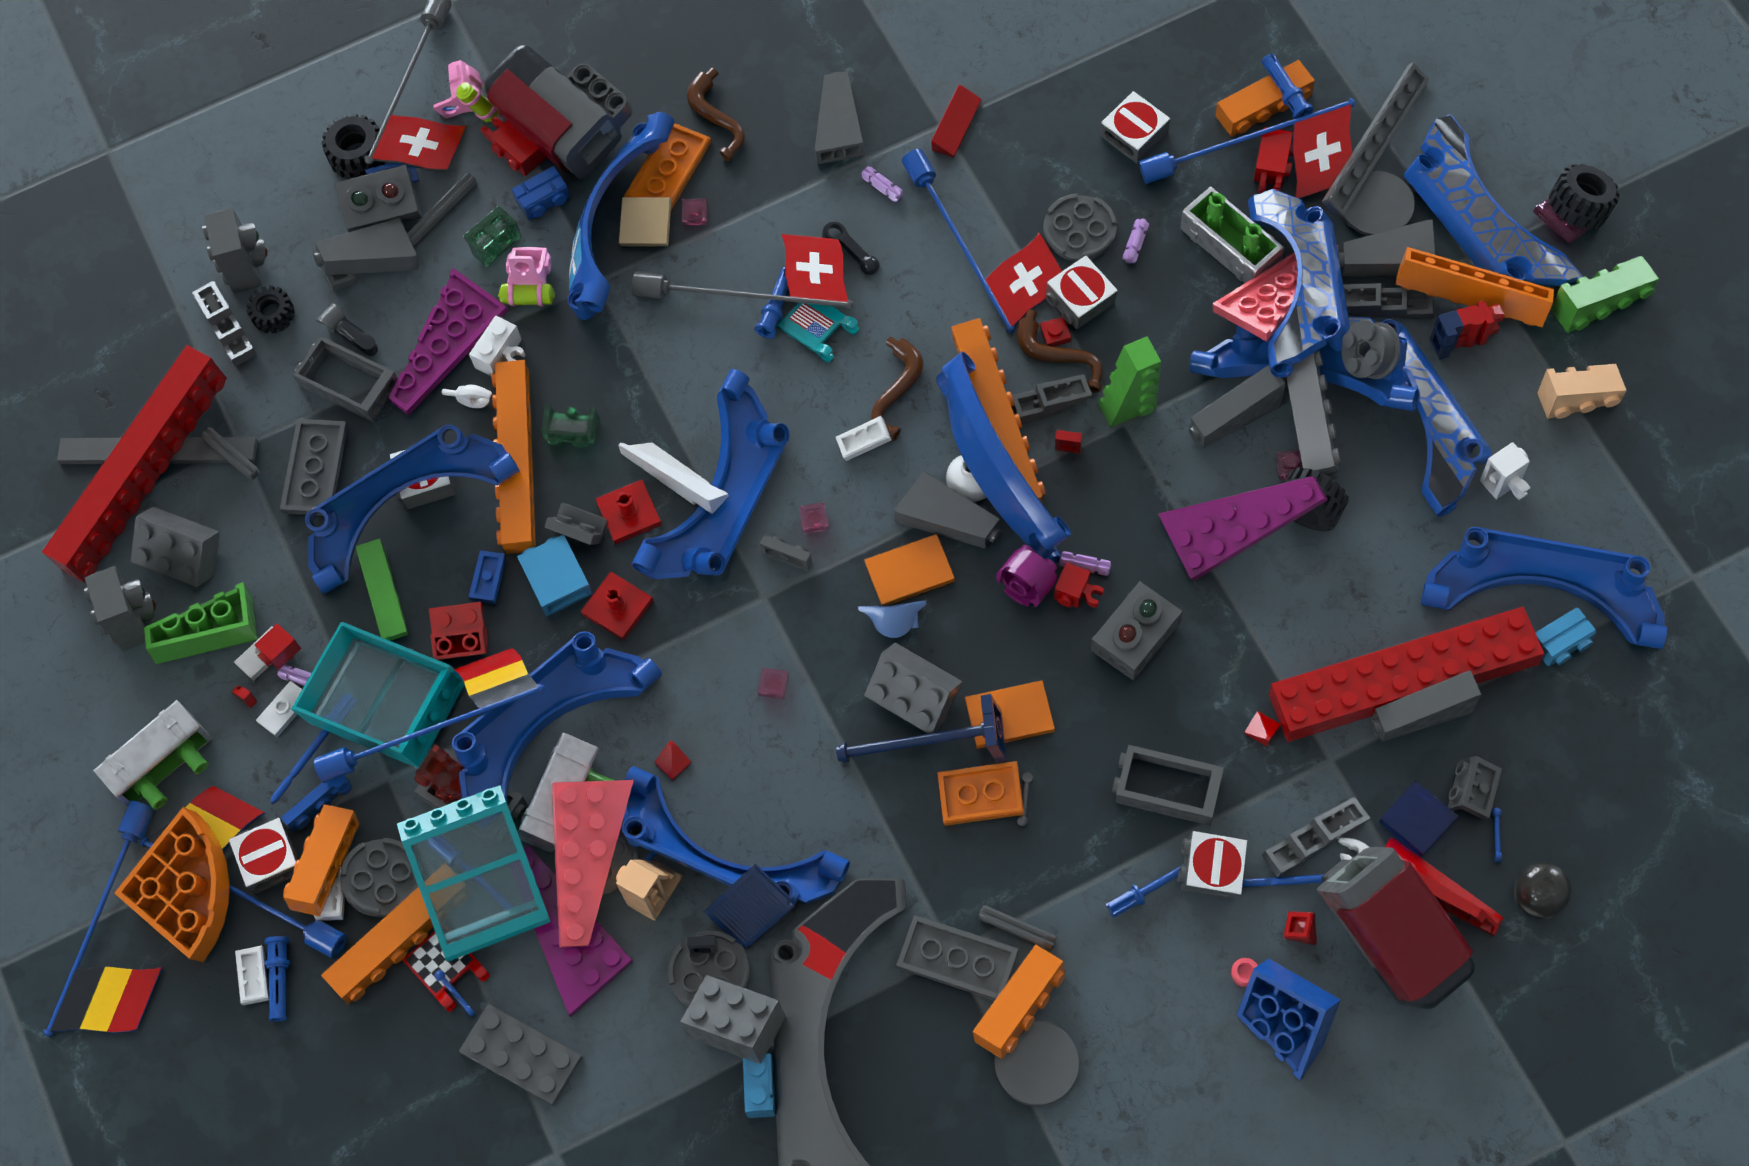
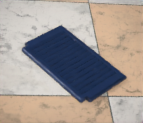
(750, 907)

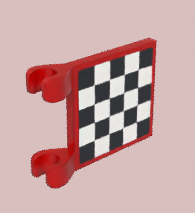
(429, 958)

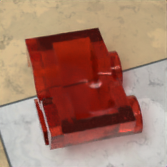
(441, 774)

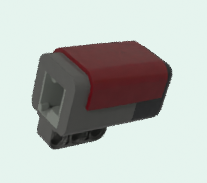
(559, 112)
(1398, 926)

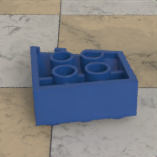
(1288, 1014)

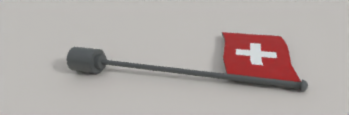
(414, 139)
(812, 275)

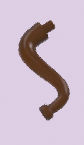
(695, 96)
(1027, 342)
(914, 365)

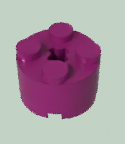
(1027, 576)

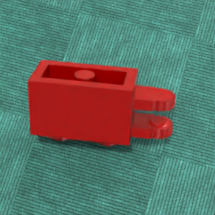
(513, 146)
(1273, 159)

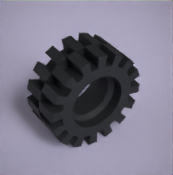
(265, 298)

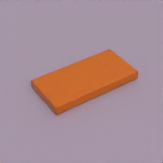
(671, 166)

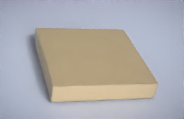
(645, 221)

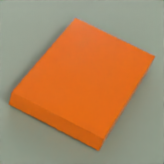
(909, 570)
(1023, 711)
(980, 793)

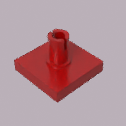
(628, 511)
(617, 606)

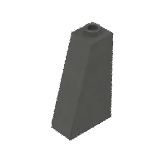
(838, 124)
(367, 250)
(1384, 251)
(1238, 408)
(945, 512)
(1427, 707)

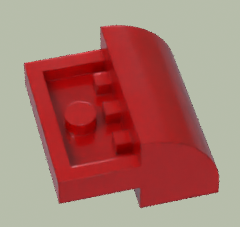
(458, 631)

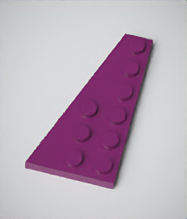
(445, 339)
(1225, 527)
(576, 970)

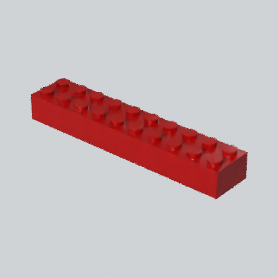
(135, 464)
(1362, 684)

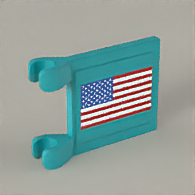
(814, 325)

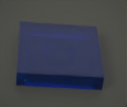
(1418, 818)

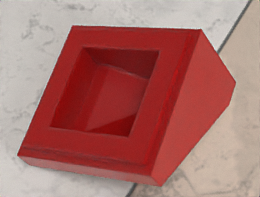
(1262, 728)
(672, 760)
(1301, 927)

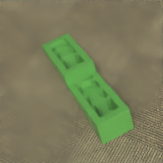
(382, 590)

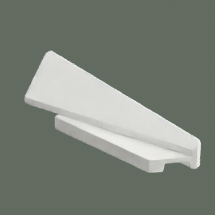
(674, 475)

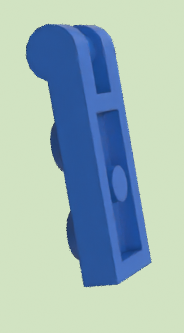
(309, 806)

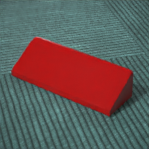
(955, 122)

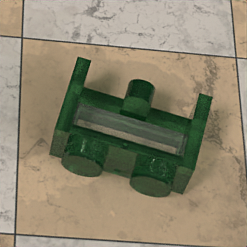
(492, 236)
(569, 426)

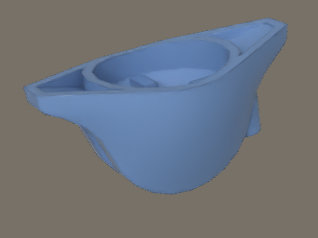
(894, 620)

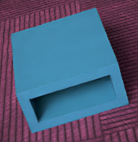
(554, 574)

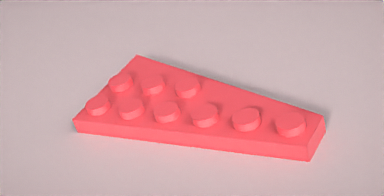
(1263, 300)
(585, 838)

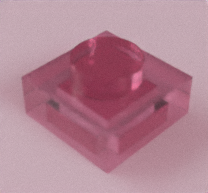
(694, 211)
(1288, 461)
(813, 517)
(773, 683)

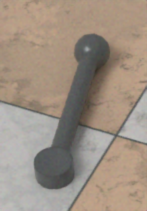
(1027, 778)

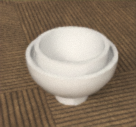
(963, 481)

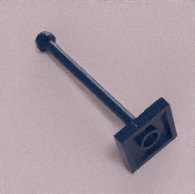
(990, 729)

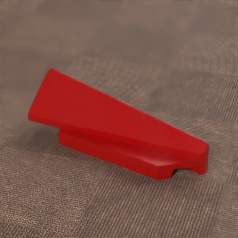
(1449, 894)

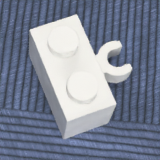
(496, 345)
(1506, 471)

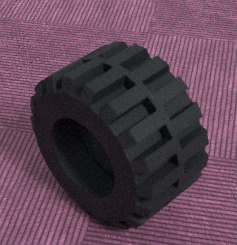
(344, 134)
(1584, 196)
(1328, 513)

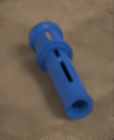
(1291, 95)
(773, 311)
(277, 1012)

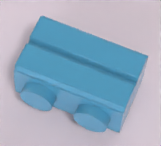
(1565, 636)
(759, 1088)

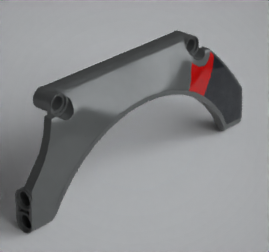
(820, 948)

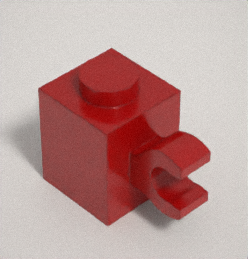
(1074, 586)
(277, 647)

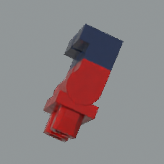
(1465, 327)

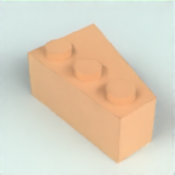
(1580, 390)
(647, 885)

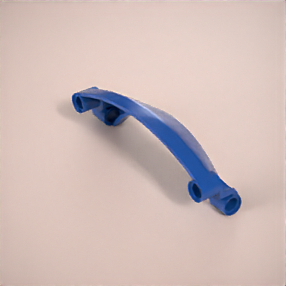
(993, 465)

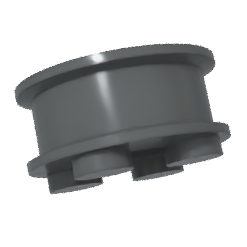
(1370, 350)

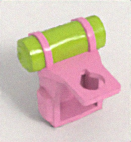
(466, 93)
(527, 277)

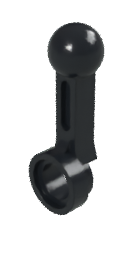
(868, 263)

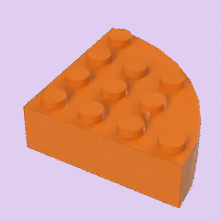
(182, 885)

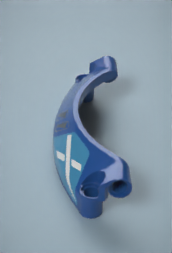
(586, 283)

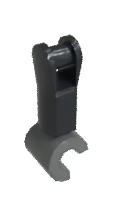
(337, 322)

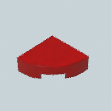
(244, 696)

